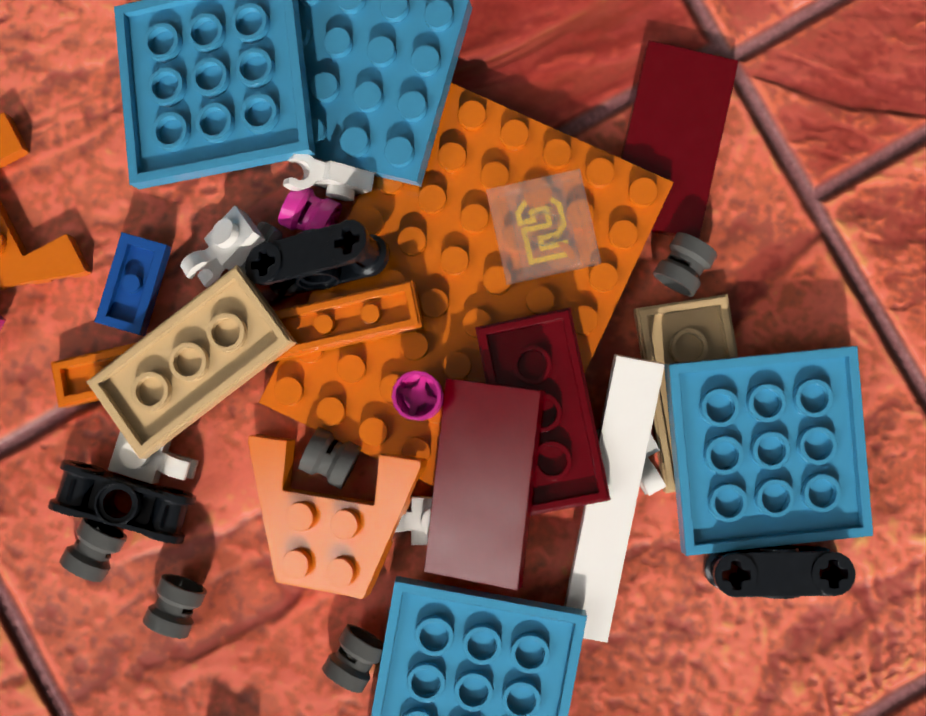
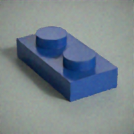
(133, 284)

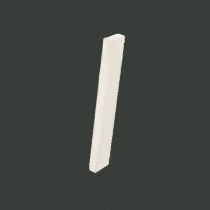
(607, 524)

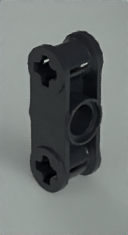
(317, 259)
(91, 492)
(780, 572)

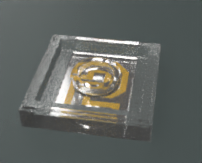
(543, 226)

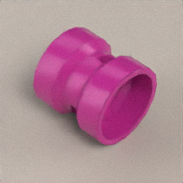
(306, 211)
(410, 393)

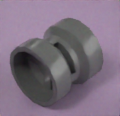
(685, 264)
(329, 457)
(93, 550)
(174, 608)
(353, 659)

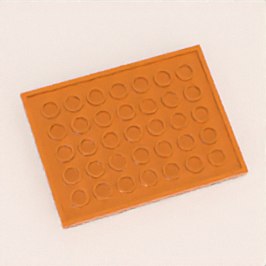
(450, 250)

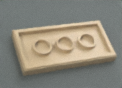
(678, 334)
(191, 362)

